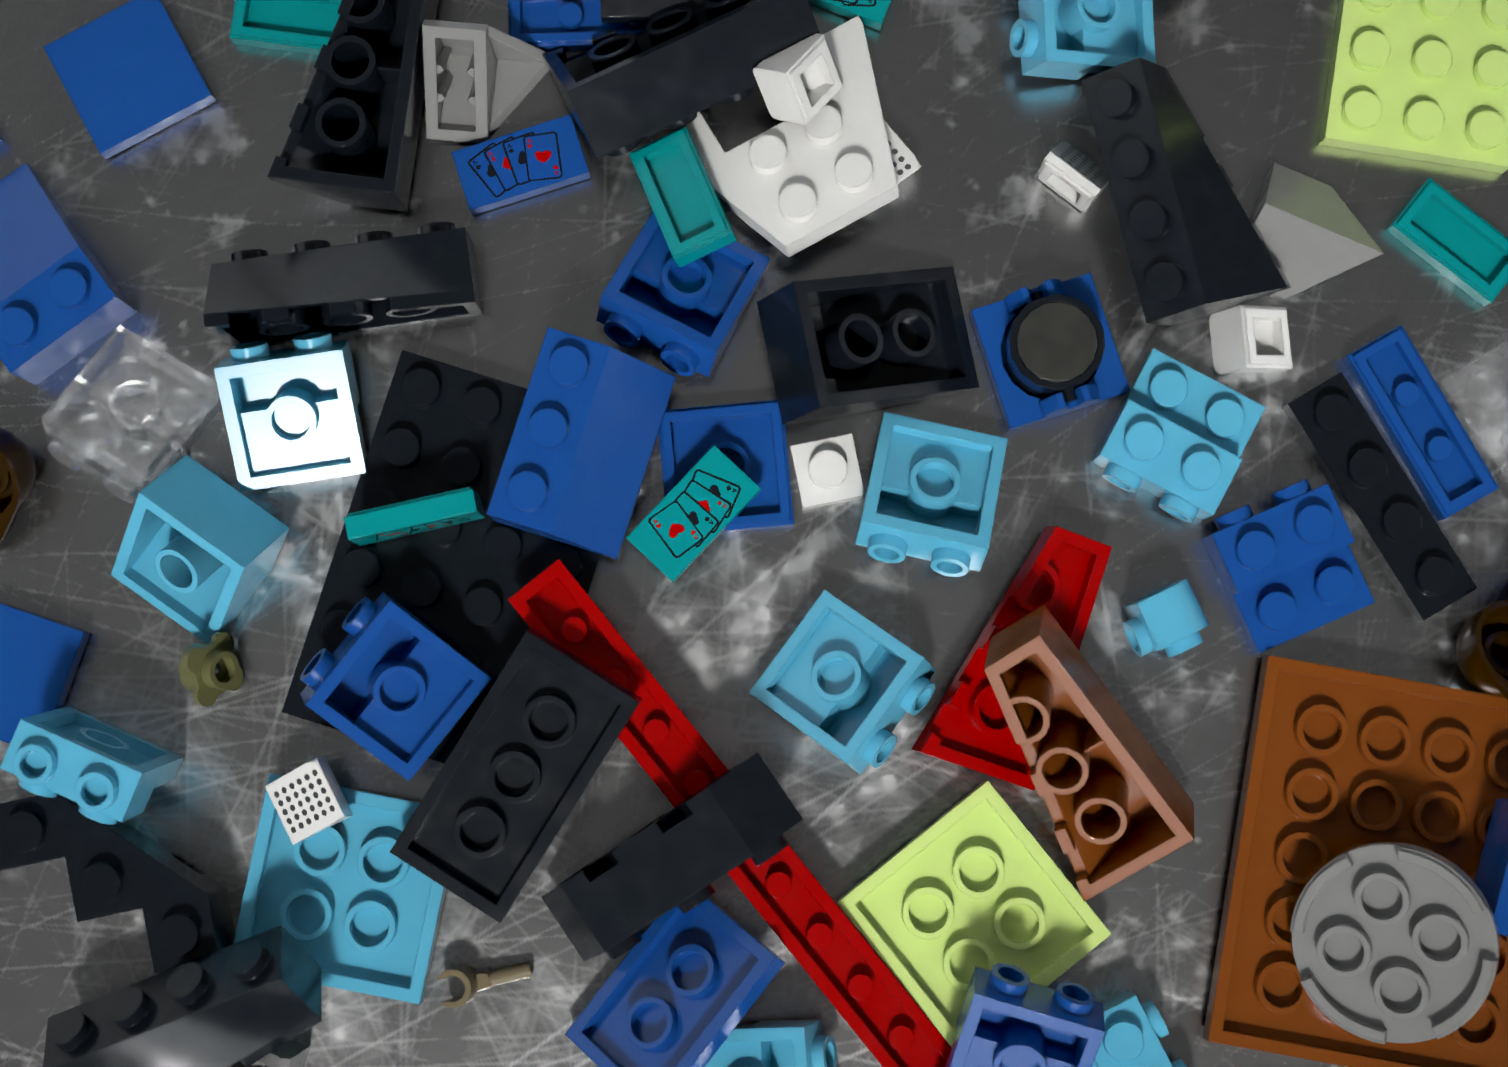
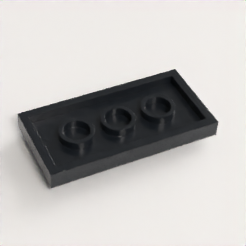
(515, 775)

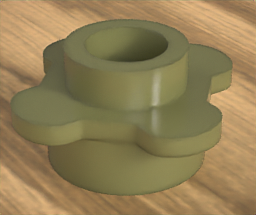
(210, 669)

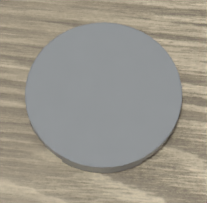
(1395, 943)

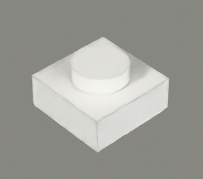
(827, 471)

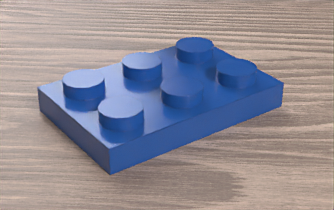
(676, 992)

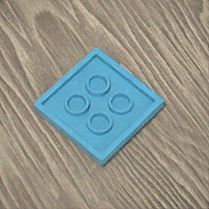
(347, 897)

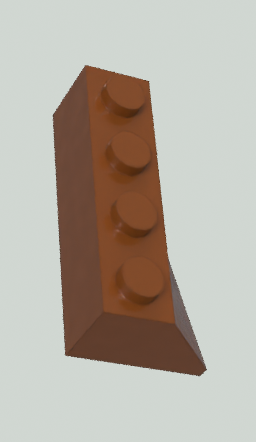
(1086, 757)

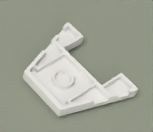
(812, 177)

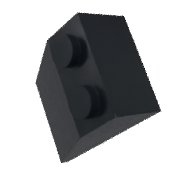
(866, 343)

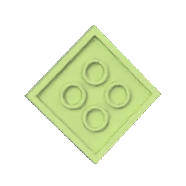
(1420, 81)
(971, 897)

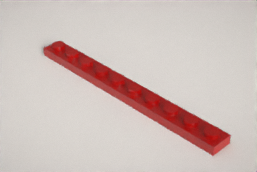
(778, 888)

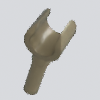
(481, 980)

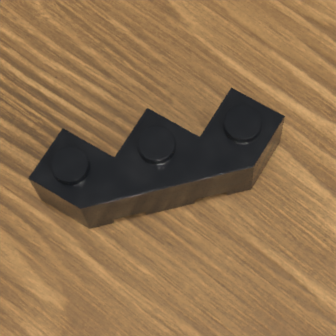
(674, 860)
(119, 872)

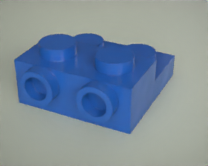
(679, 310)
(1287, 565)
(392, 684)
(1024, 1023)

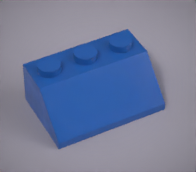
(581, 444)

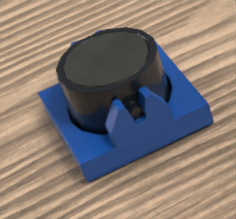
(1050, 350)

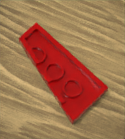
(968, 722)

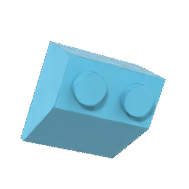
(197, 548)

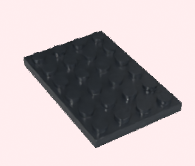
(433, 437)

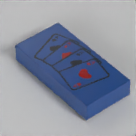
(521, 165)

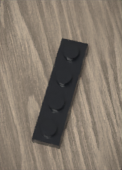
(1379, 498)

